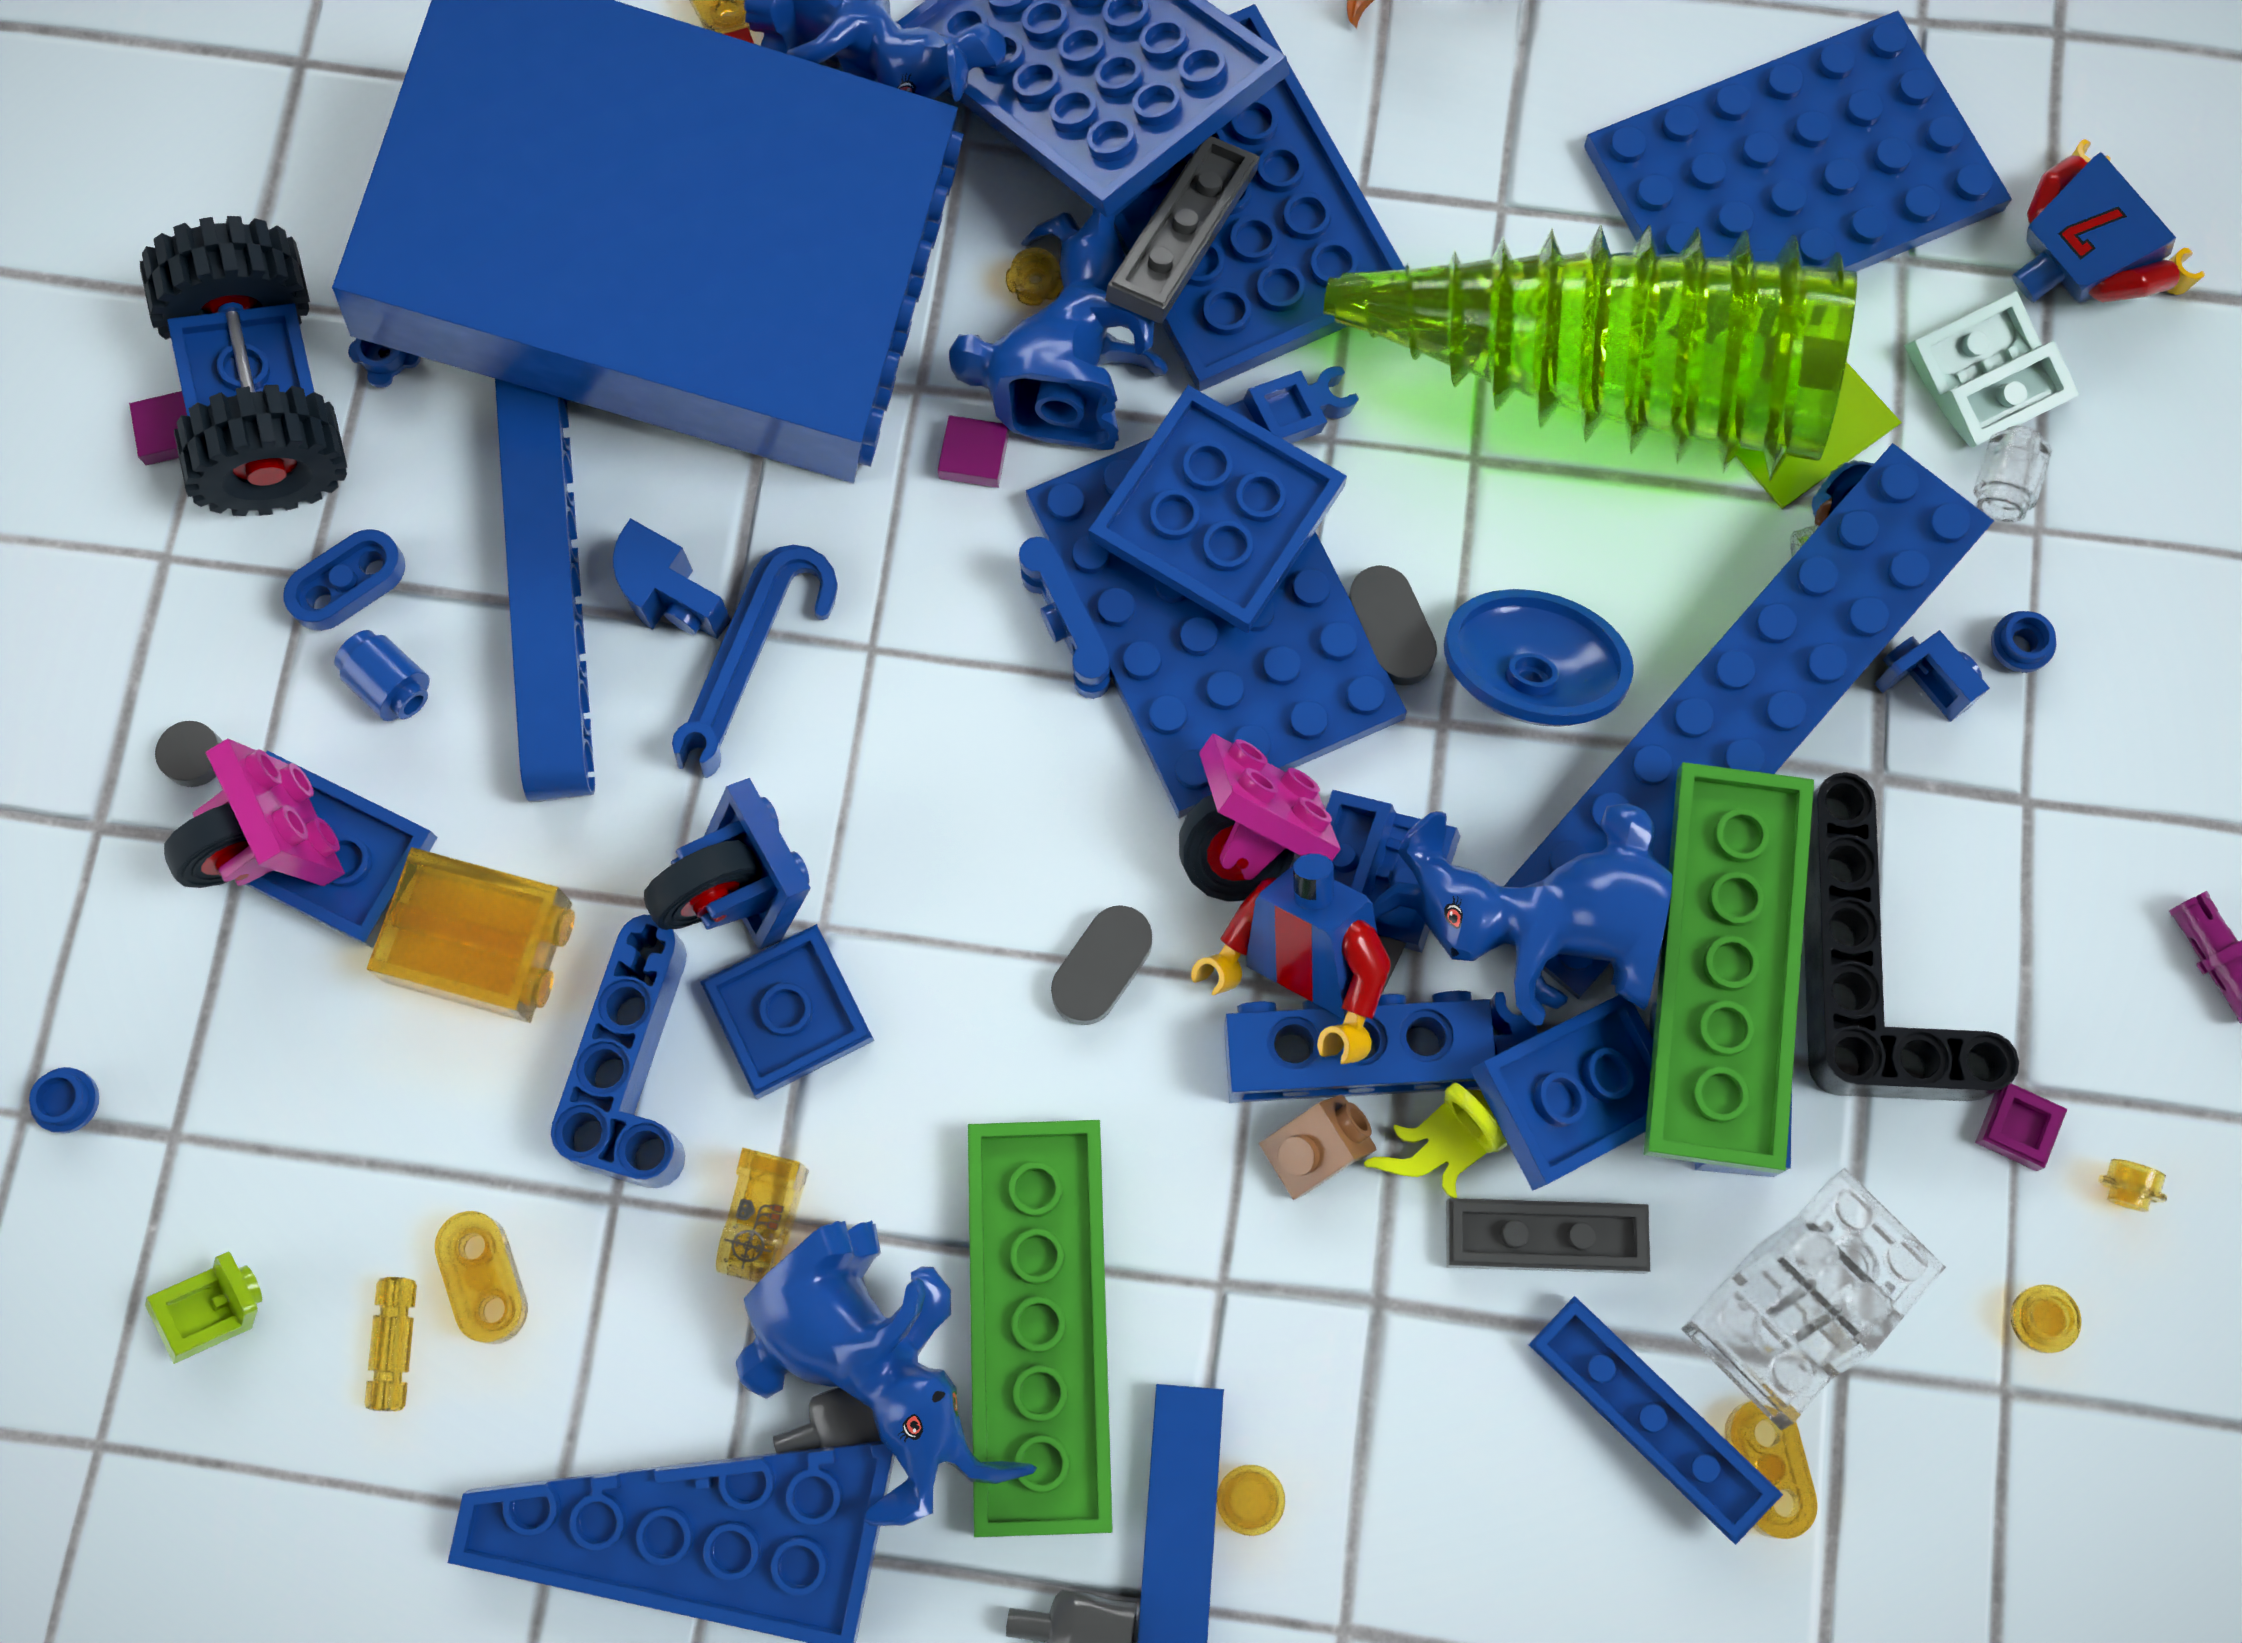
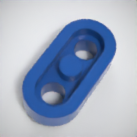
(344, 577)

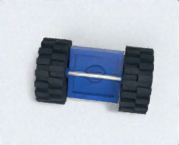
(234, 322)

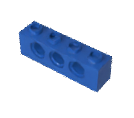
(1261, 1075)

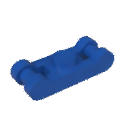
(1066, 615)

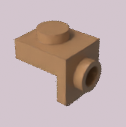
(1318, 1144)

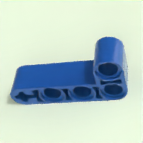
(636, 1047)

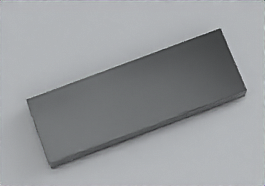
(1547, 1236)

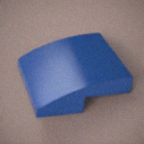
(1369, 860)

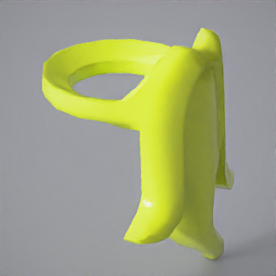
(1456, 1135)

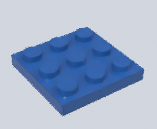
(1217, 508)

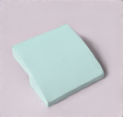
(1991, 370)

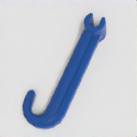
(743, 646)

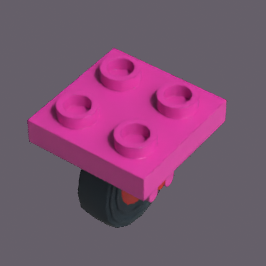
(1250, 822)
(253, 825)

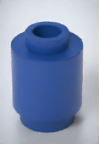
(382, 675)

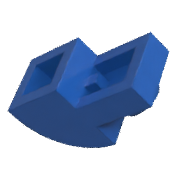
(656, 583)

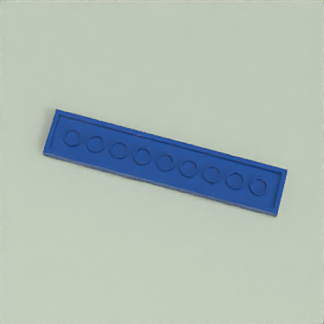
(1779, 661)

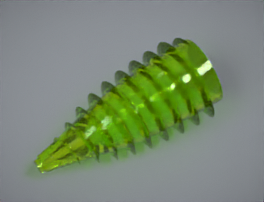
(1633, 337)

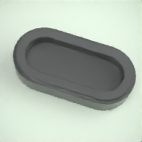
(1394, 624)
(1101, 965)

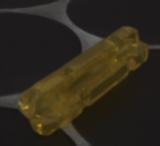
(390, 1344)

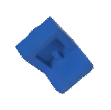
(1939, 669)

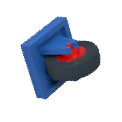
(733, 873)

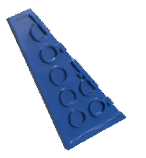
(724, 1541)

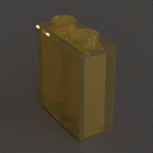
(472, 935)

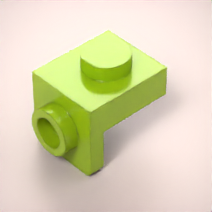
(205, 1308)

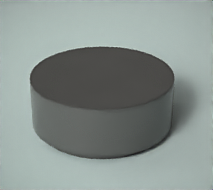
(182, 753)

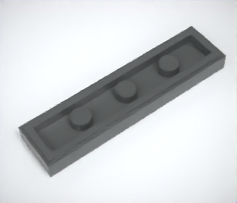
(1182, 229)

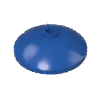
(1538, 657)

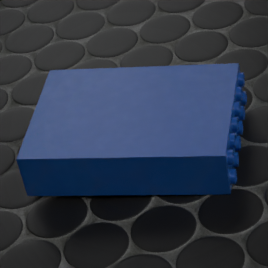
(653, 224)

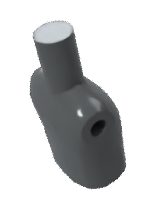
(834, 1421)
(1076, 1619)

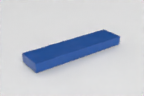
(1655, 1420)
(1181, 1515)

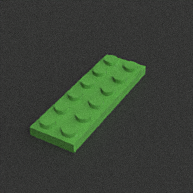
(1730, 969)
(1039, 1327)

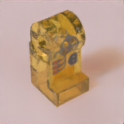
(760, 1214)

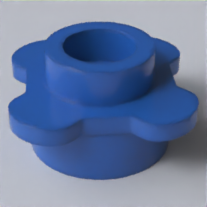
(380, 369)

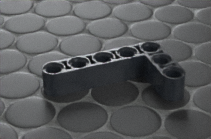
(1860, 969)

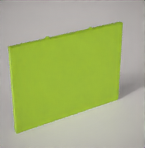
(1857, 424)

